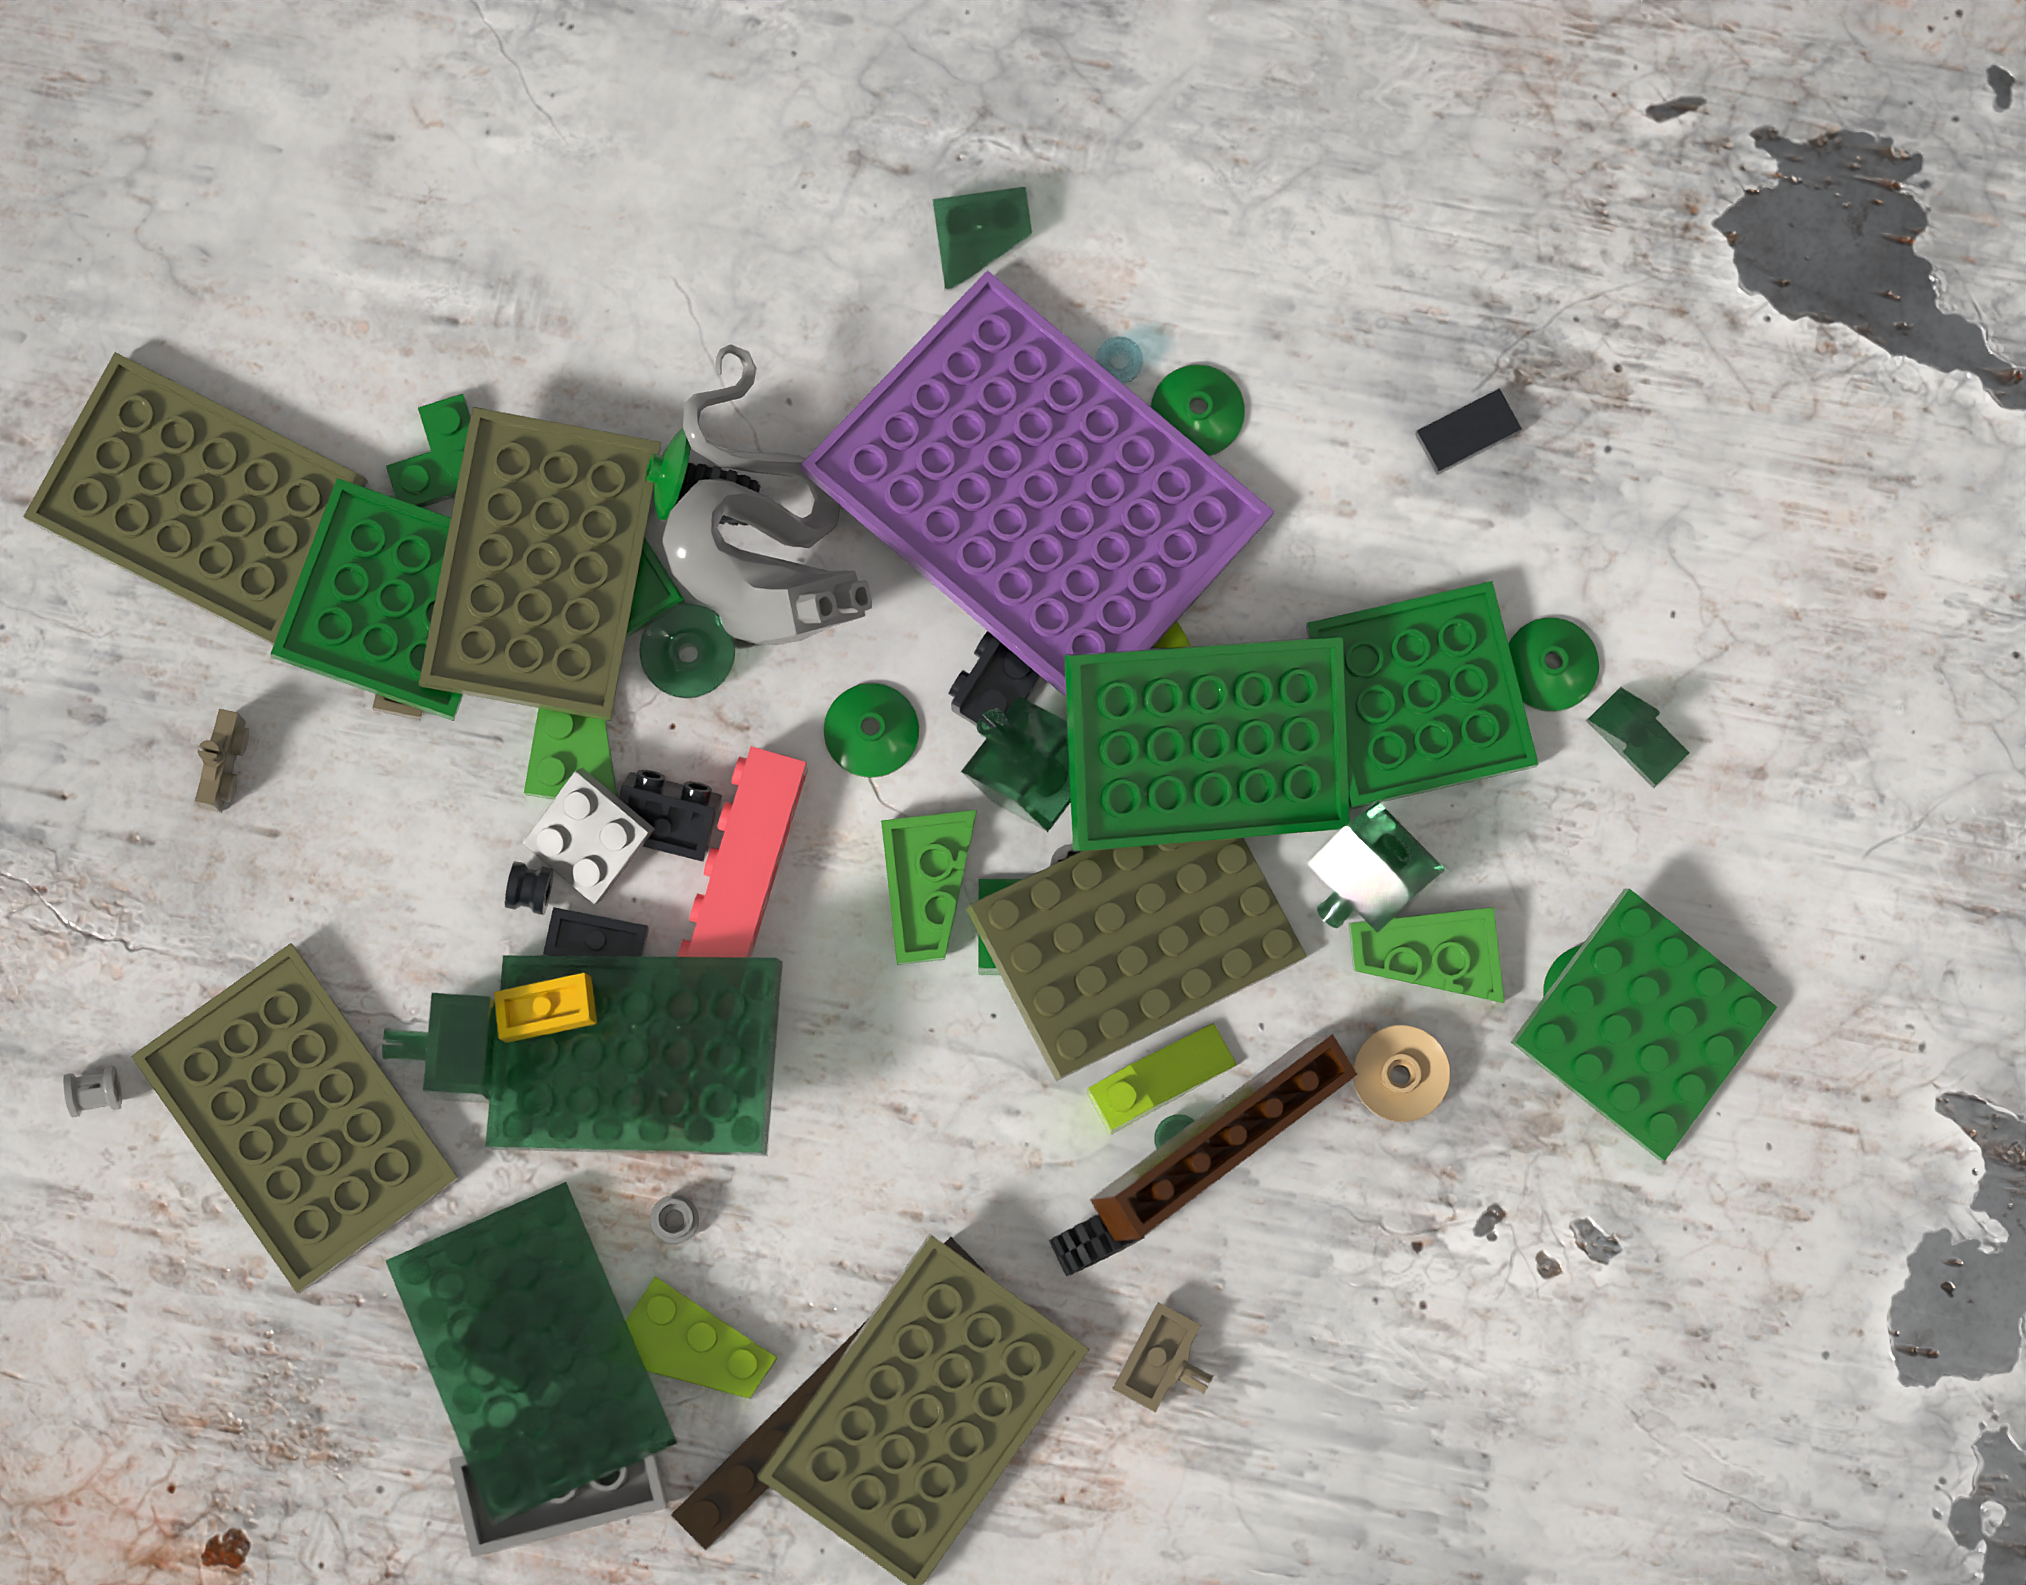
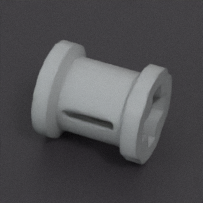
(92, 1091)

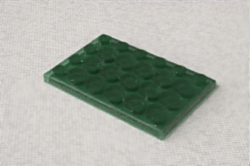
(666, 1070)
(530, 1353)

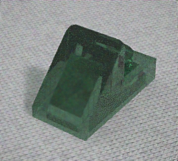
(1638, 736)

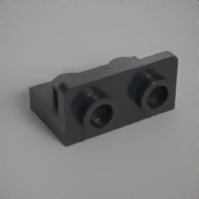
(992, 683)
(678, 812)

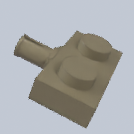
(218, 759)
(1161, 1359)

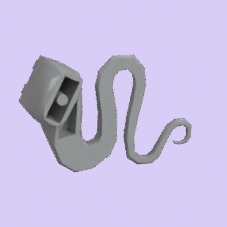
(755, 593)

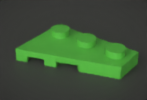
(564, 745)
(924, 880)
(1434, 950)

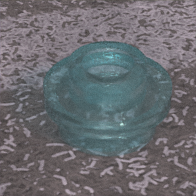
(1124, 347)

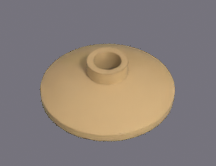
(1424, 1062)

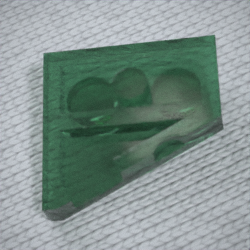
(978, 230)

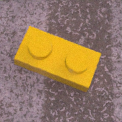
(545, 1007)

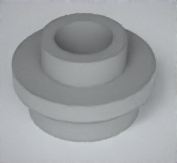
(663, 1208)

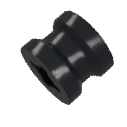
(528, 888)

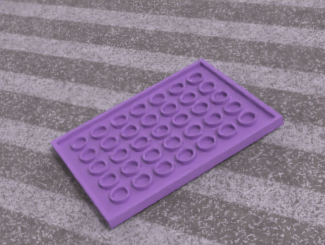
(1035, 486)

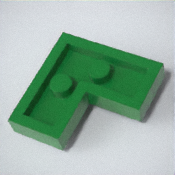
(434, 474)

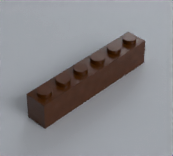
(1223, 1137)

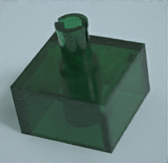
(1024, 762)
(1373, 870)
(455, 1048)

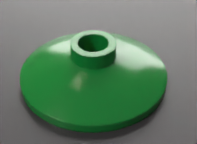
(1225, 406)
(668, 473)
(1554, 688)
(871, 754)

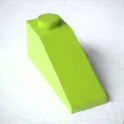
(1160, 1078)

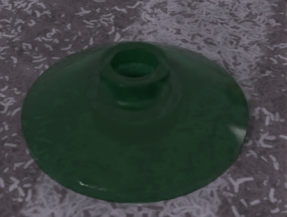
(681, 628)

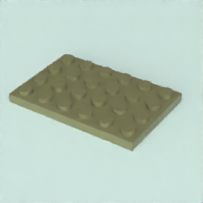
(188, 496)
(540, 564)
(1132, 942)
(295, 1118)
(922, 1413)

